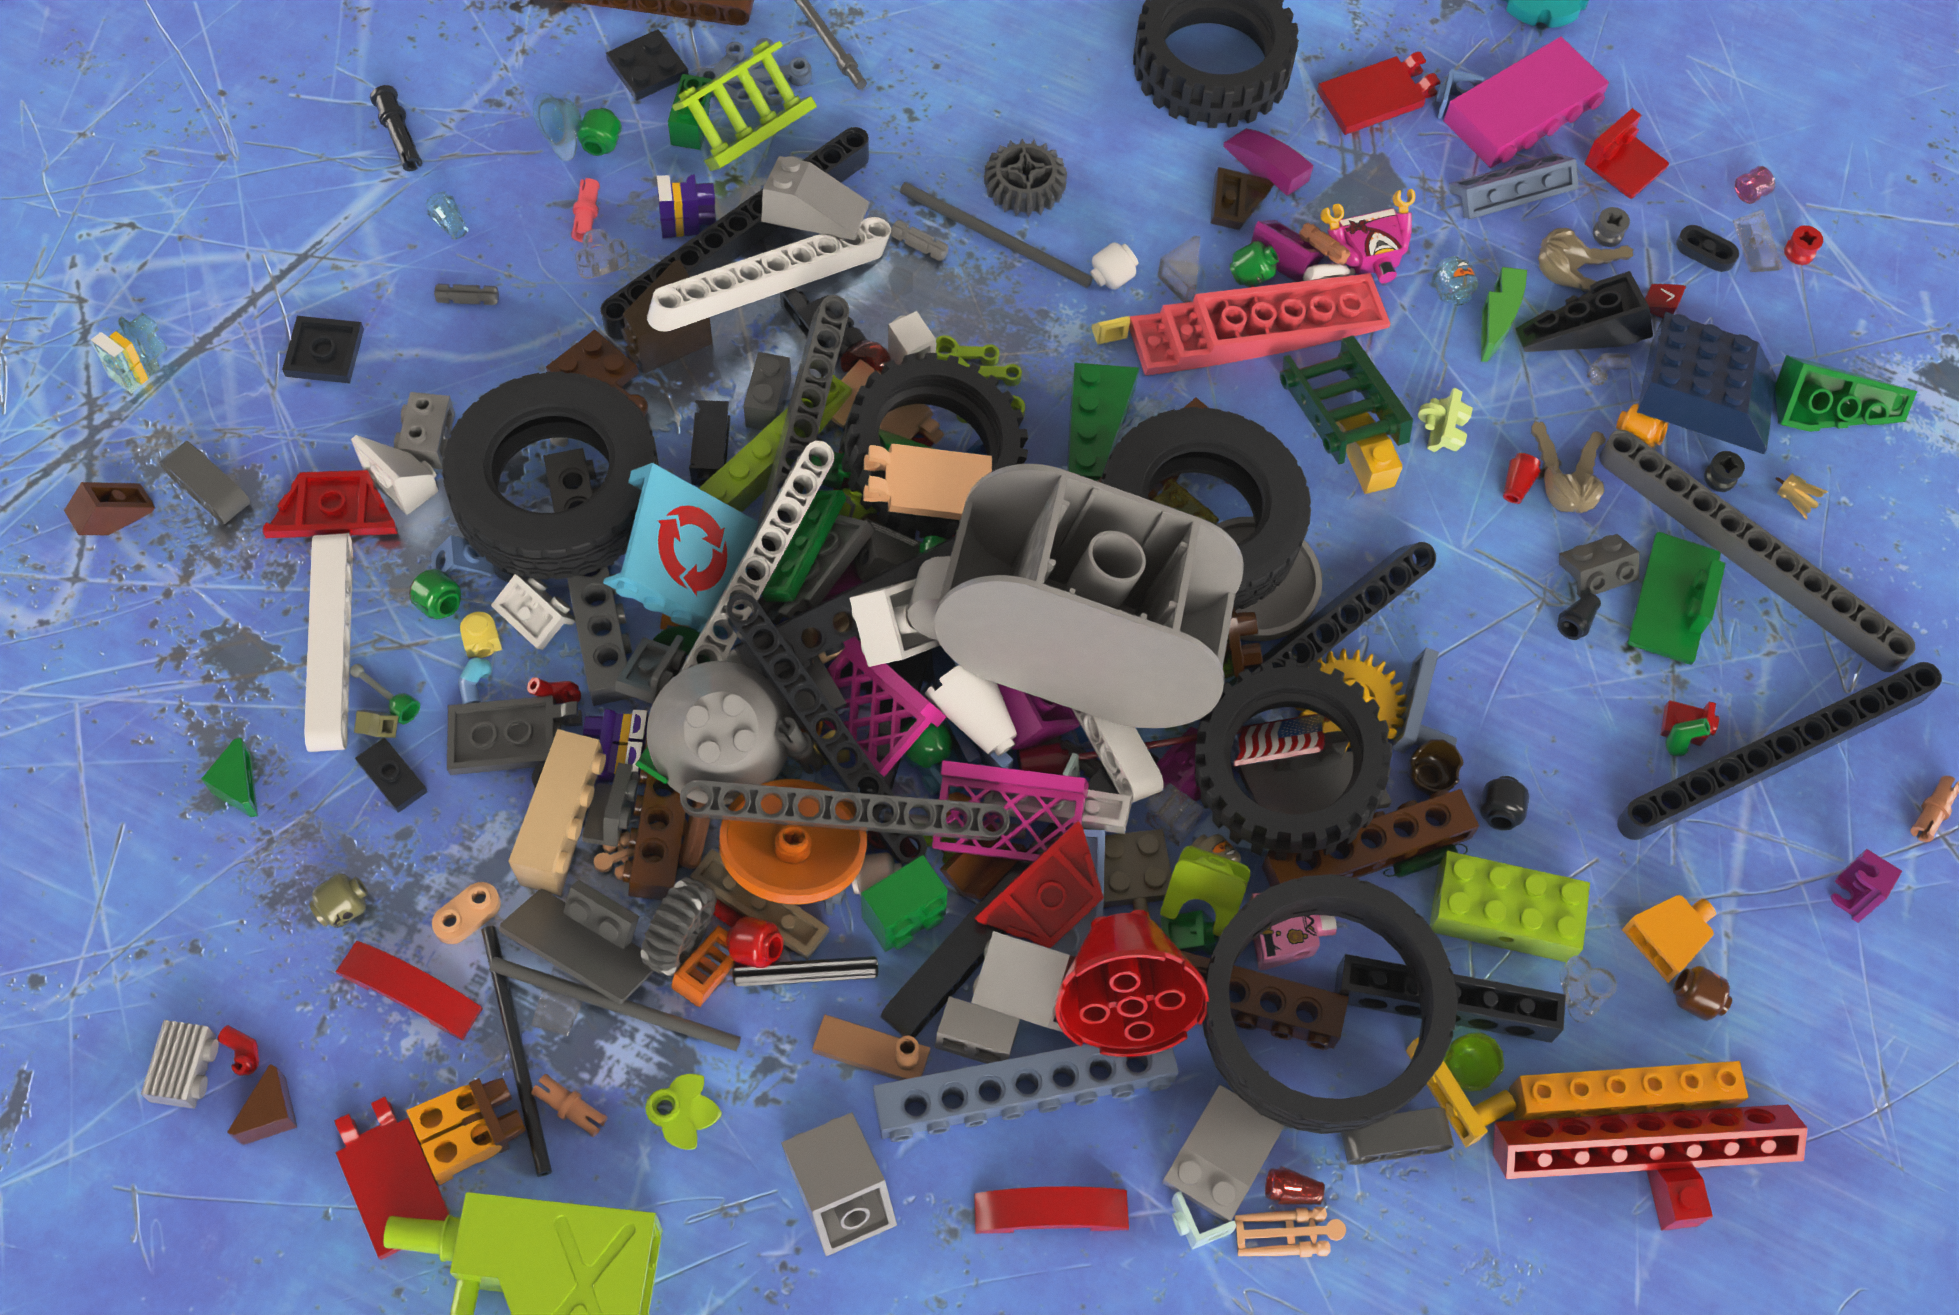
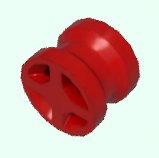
(1803, 245)

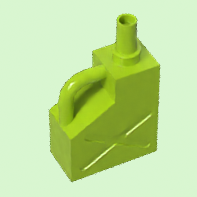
(541, 1254)

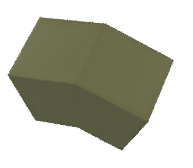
(376, 723)

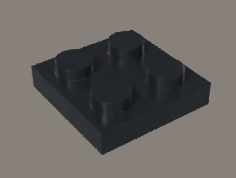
(647, 64)
(323, 349)

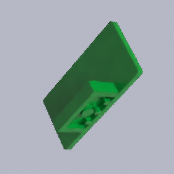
(1676, 598)

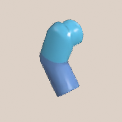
(469, 678)

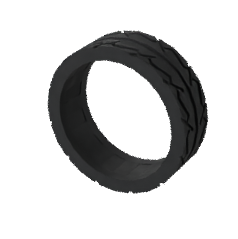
(1384, 915)

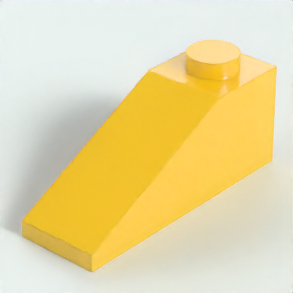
(1372, 458)

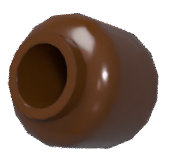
(1702, 993)

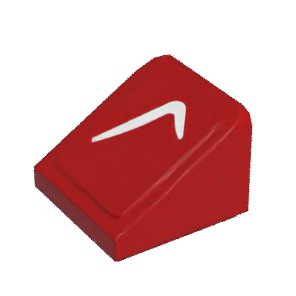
(1664, 298)

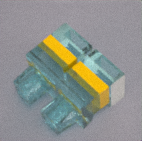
(130, 351)

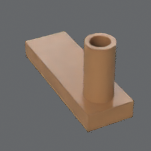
(870, 1049)

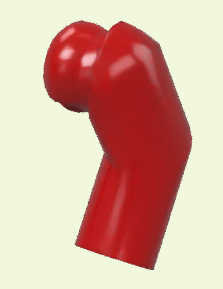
(245, 1050)

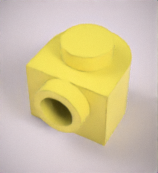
(479, 635)

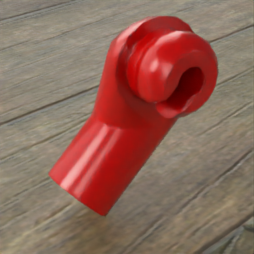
(561, 691)

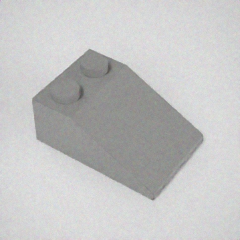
(811, 200)
(1223, 1154)

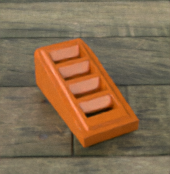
(693, 983)

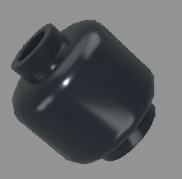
(1504, 803)

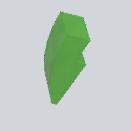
(1501, 309)

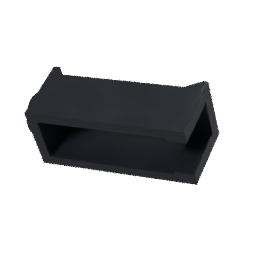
(709, 440)

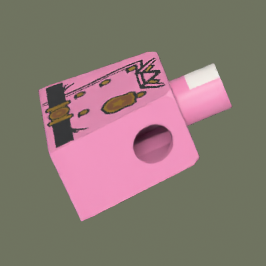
(1291, 939)

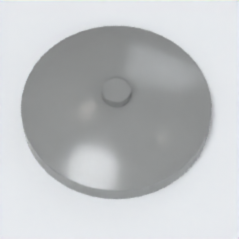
(1293, 600)

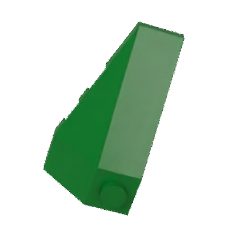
(1827, 397)

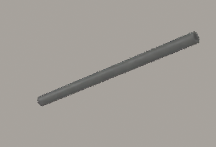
(996, 235)
(626, 1008)

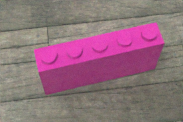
(1526, 102)

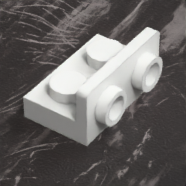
(532, 610)

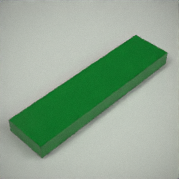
(804, 547)

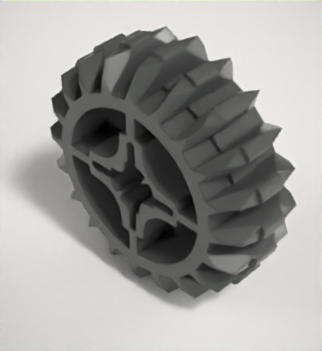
(1041, 169)
(678, 926)

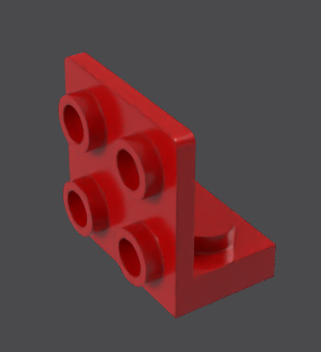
(1624, 158)

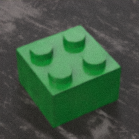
(904, 904)

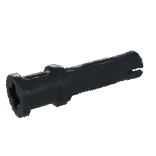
(393, 118)

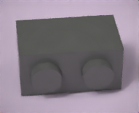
(767, 390)

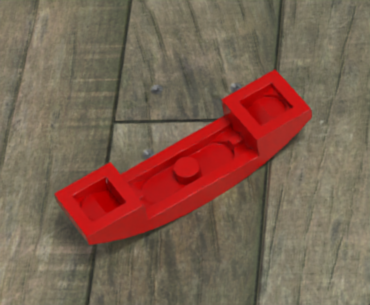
(410, 988)
(1051, 1209)

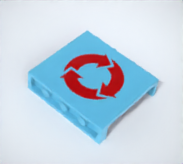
(681, 548)

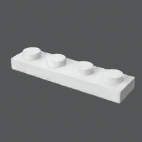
(1100, 812)

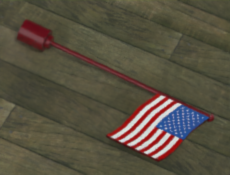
(1256, 744)

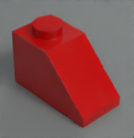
(1679, 1198)

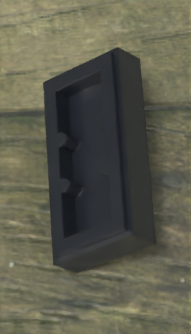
(391, 775)

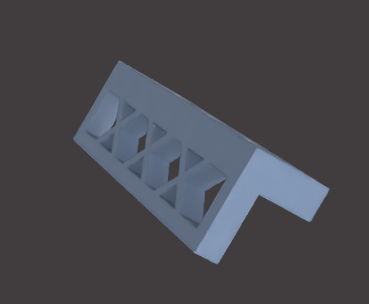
(1516, 185)

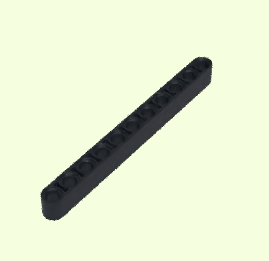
(736, 230)
(1770, 759)
(963, 949)

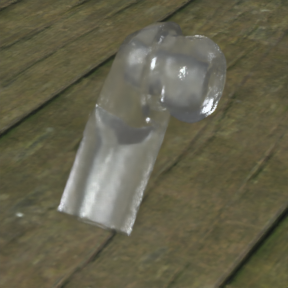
(1597, 370)

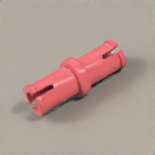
(585, 208)

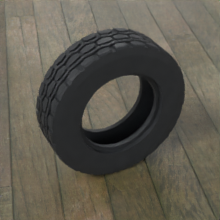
(528, 412)
(1241, 455)

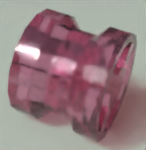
(1755, 184)

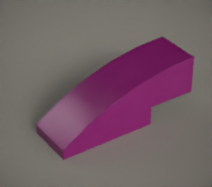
(1270, 159)

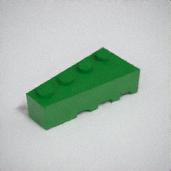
(1097, 414)

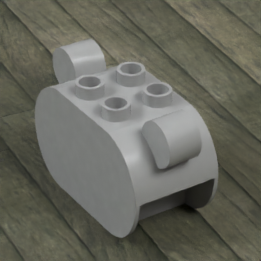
(1084, 597)

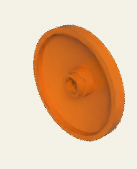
(792, 860)

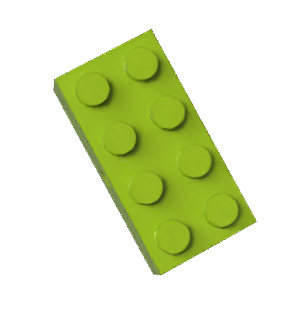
(1509, 907)

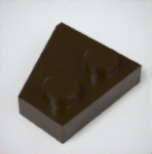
(1236, 197)

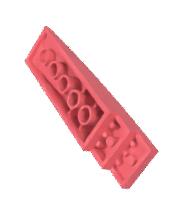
(1256, 322)

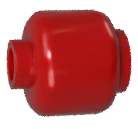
(754, 942)

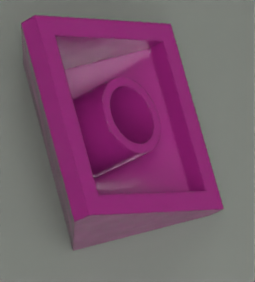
(1293, 252)

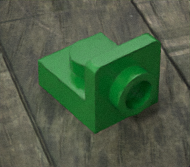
(1191, 931)

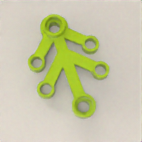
(949, 344)

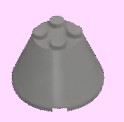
(717, 728)

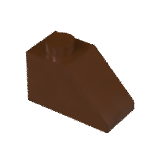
(107, 507)

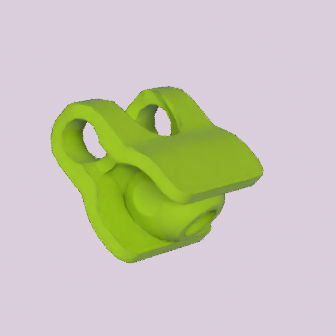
(1210, 879)

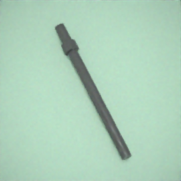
(845, 62)

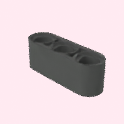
(205, 482)
(1399, 1137)

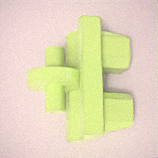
(1441, 418)

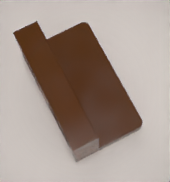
(978, 874)

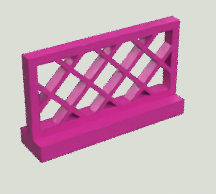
(894, 687)
(1011, 782)

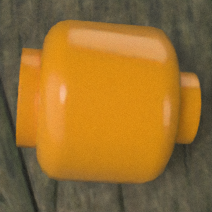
(1646, 428)

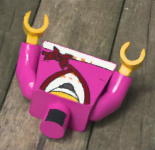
(1374, 238)

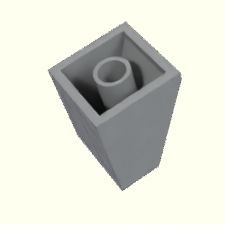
(1021, 979)
(839, 1183)

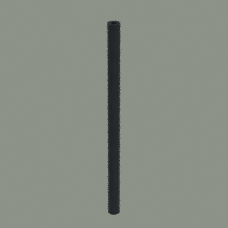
(517, 1057)

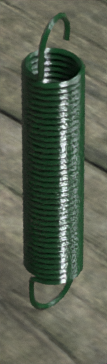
(1422, 861)

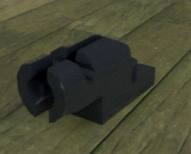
(801, 313)

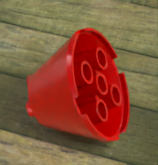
(1130, 989)

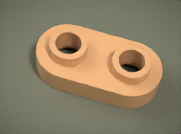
(468, 914)

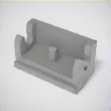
(976, 1032)

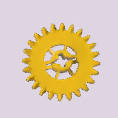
(1374, 684)

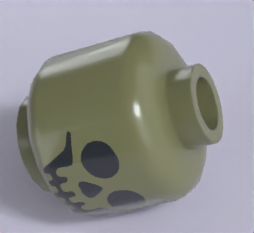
(338, 900)

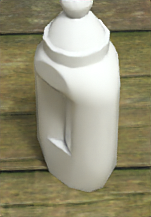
(1324, 271)

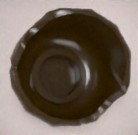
(1435, 766)

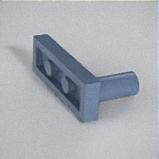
(1417, 693)

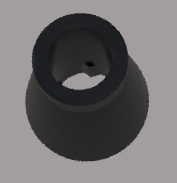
(1578, 618)

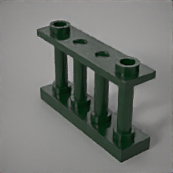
(1364, 379)

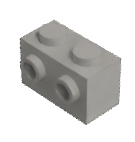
(426, 427)

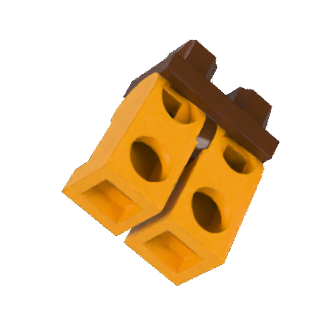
(463, 1127)

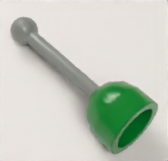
(400, 705)

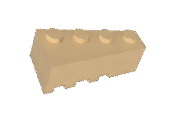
(557, 812)

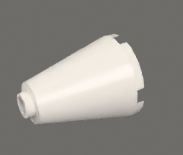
(976, 709)

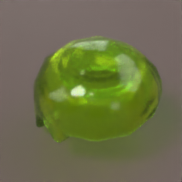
(1474, 1061)

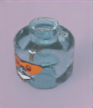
(1455, 280)

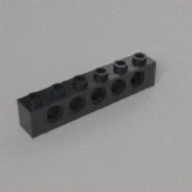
(1480, 1004)

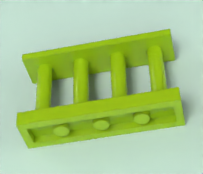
(770, 121)

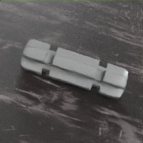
(919, 240)

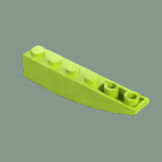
(749, 470)

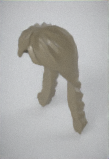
(1564, 253)
(1573, 491)

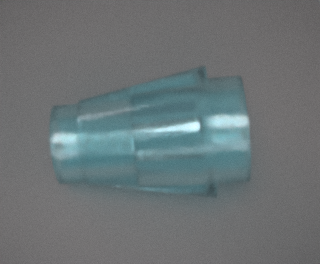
(446, 214)

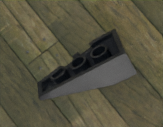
(1602, 318)

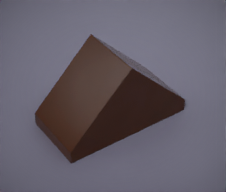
(266, 1110)

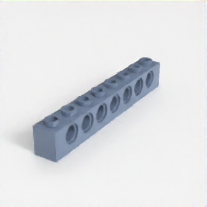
(1003, 1076)

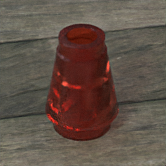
(1291, 1187)

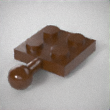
(600, 360)

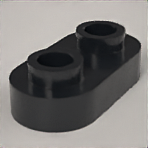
(1707, 248)

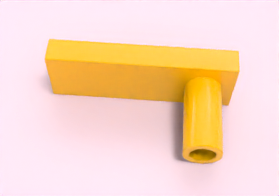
(1466, 1120)

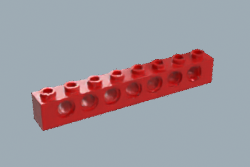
(1649, 1141)

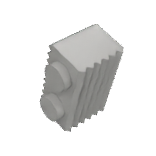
(180, 1064)

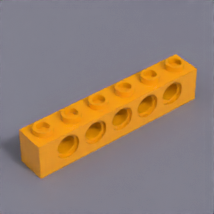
(1629, 1091)

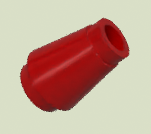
(1520, 477)

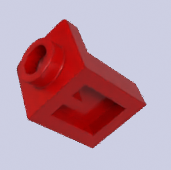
(1678, 712)

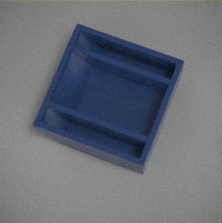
(1709, 382)

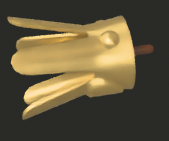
(1796, 490)

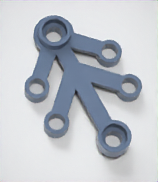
(797, 72)

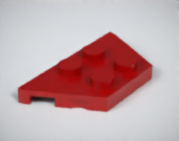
(331, 505)
(1049, 893)

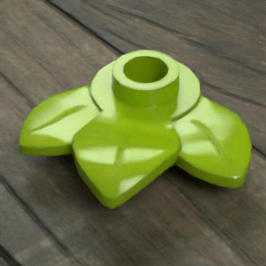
(688, 1112)

